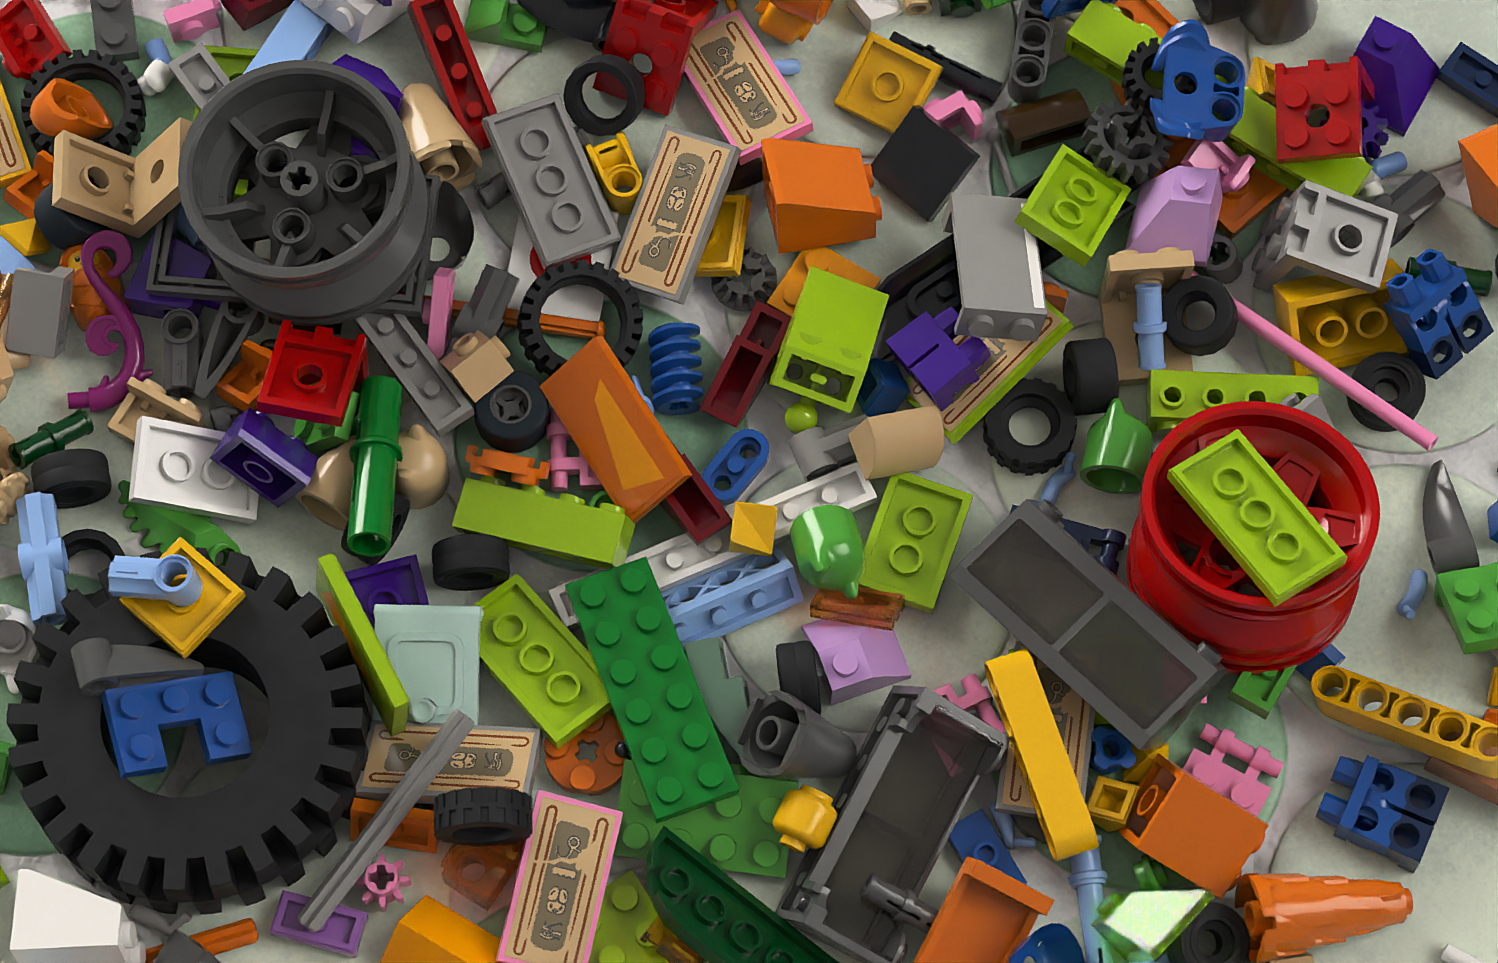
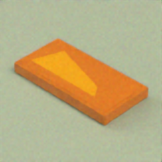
(615, 429)

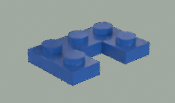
(142, 710)

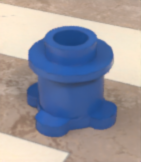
(1119, 747)

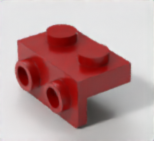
(28, 38)

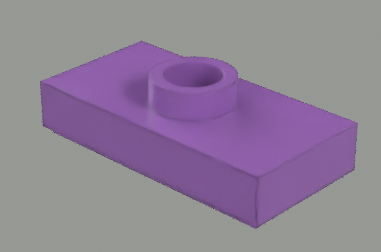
(338, 934)

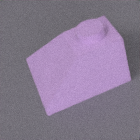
(1177, 212)
(855, 658)

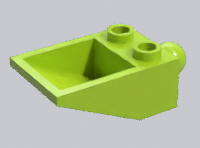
(828, 339)

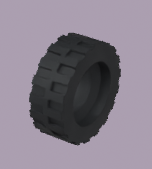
(1031, 458)
(483, 816)

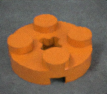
(494, 460)
(582, 775)

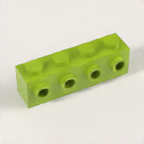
(1180, 394)
(544, 523)

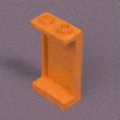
(982, 917)

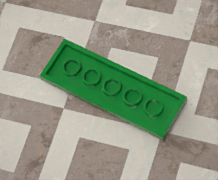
(651, 690)

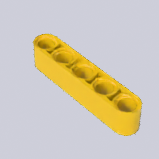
(1399, 706)
(1041, 755)

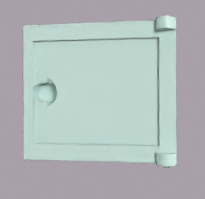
(434, 657)

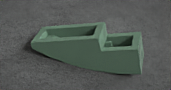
(723, 696)

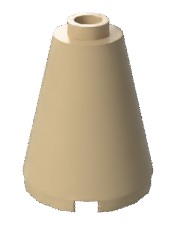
(437, 137)

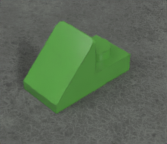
(504, 25)
(1261, 691)

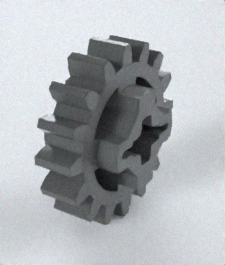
(1107, 133)

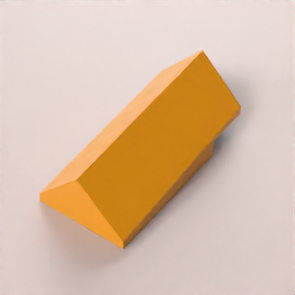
(439, 935)

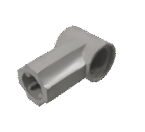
(823, 450)

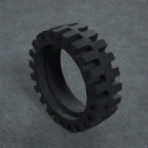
(87, 68)
(582, 274)

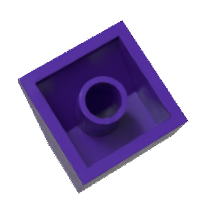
(265, 457)

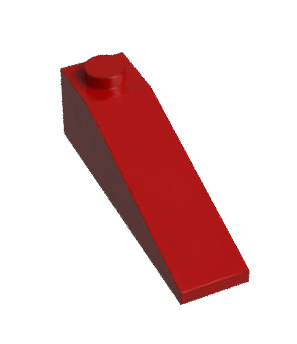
(453, 65)

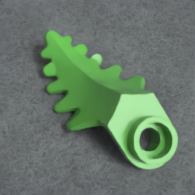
(168, 525)

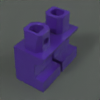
(934, 359)

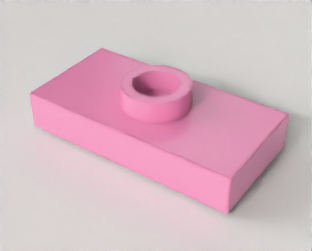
(438, 311)

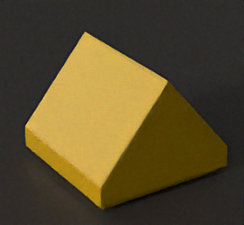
(1111, 803)

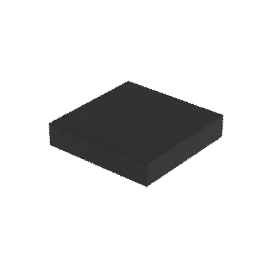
(923, 163)

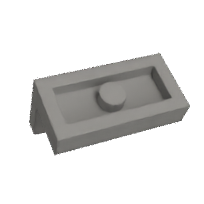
(39, 311)

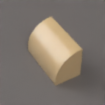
(898, 442)

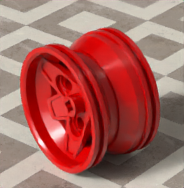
(1202, 598)

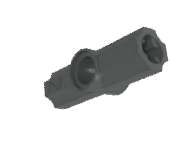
(1410, 203)
(486, 306)

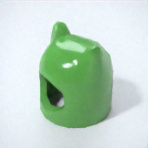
(1119, 451)
(829, 548)

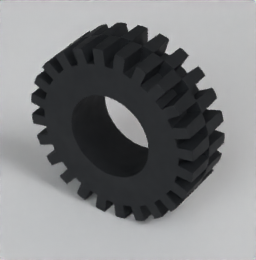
(212, 841)

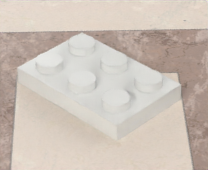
(177, 474)

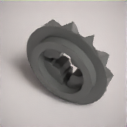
(735, 294)

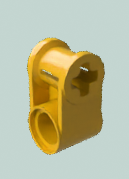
(614, 168)

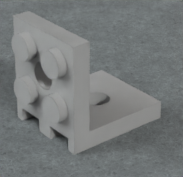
(1307, 232)

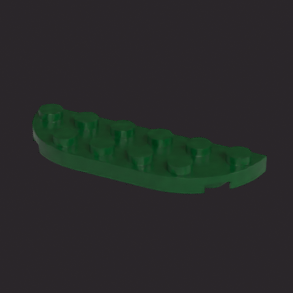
(717, 913)

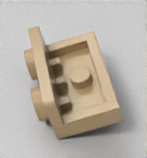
(149, 400)

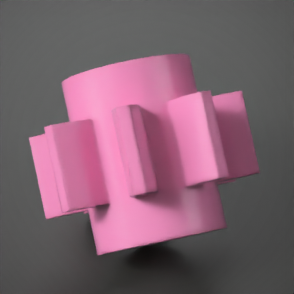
(393, 887)

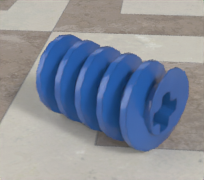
(672, 368)

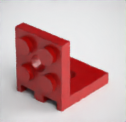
(662, 33)
(1317, 86)
(311, 357)

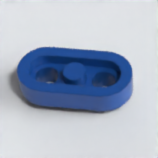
(733, 468)

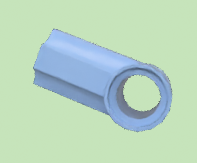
(152, 579)

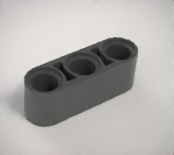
(1027, 59)

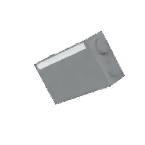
(995, 268)

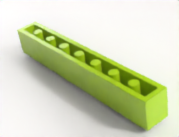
(1103, 42)

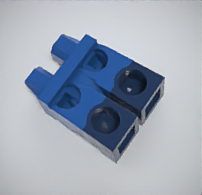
(1435, 313)
(1386, 810)

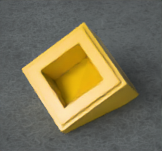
(753, 528)

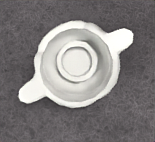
(15, 642)

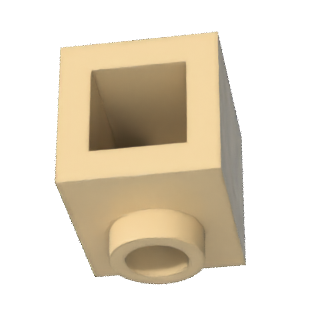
(477, 364)

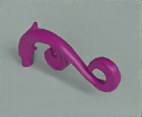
(111, 392)

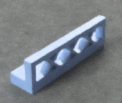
(730, 607)

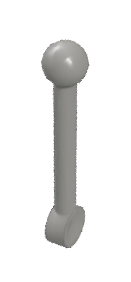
(994, 137)

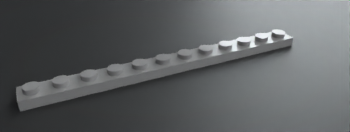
(388, 334)

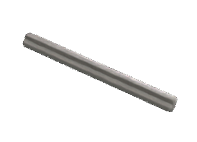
(385, 821)

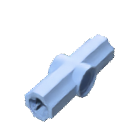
(42, 557)

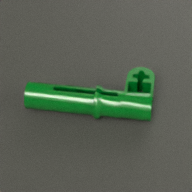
(375, 465)

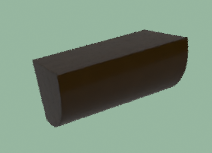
(1043, 121)

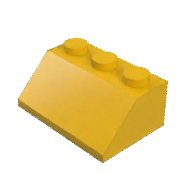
(1337, 319)

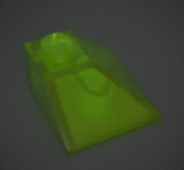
(1147, 921)

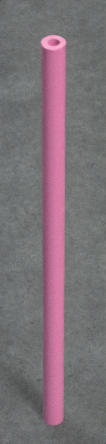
(1334, 376)

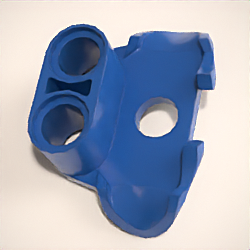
(1191, 116)

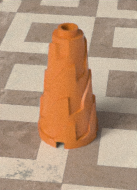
(1306, 912)

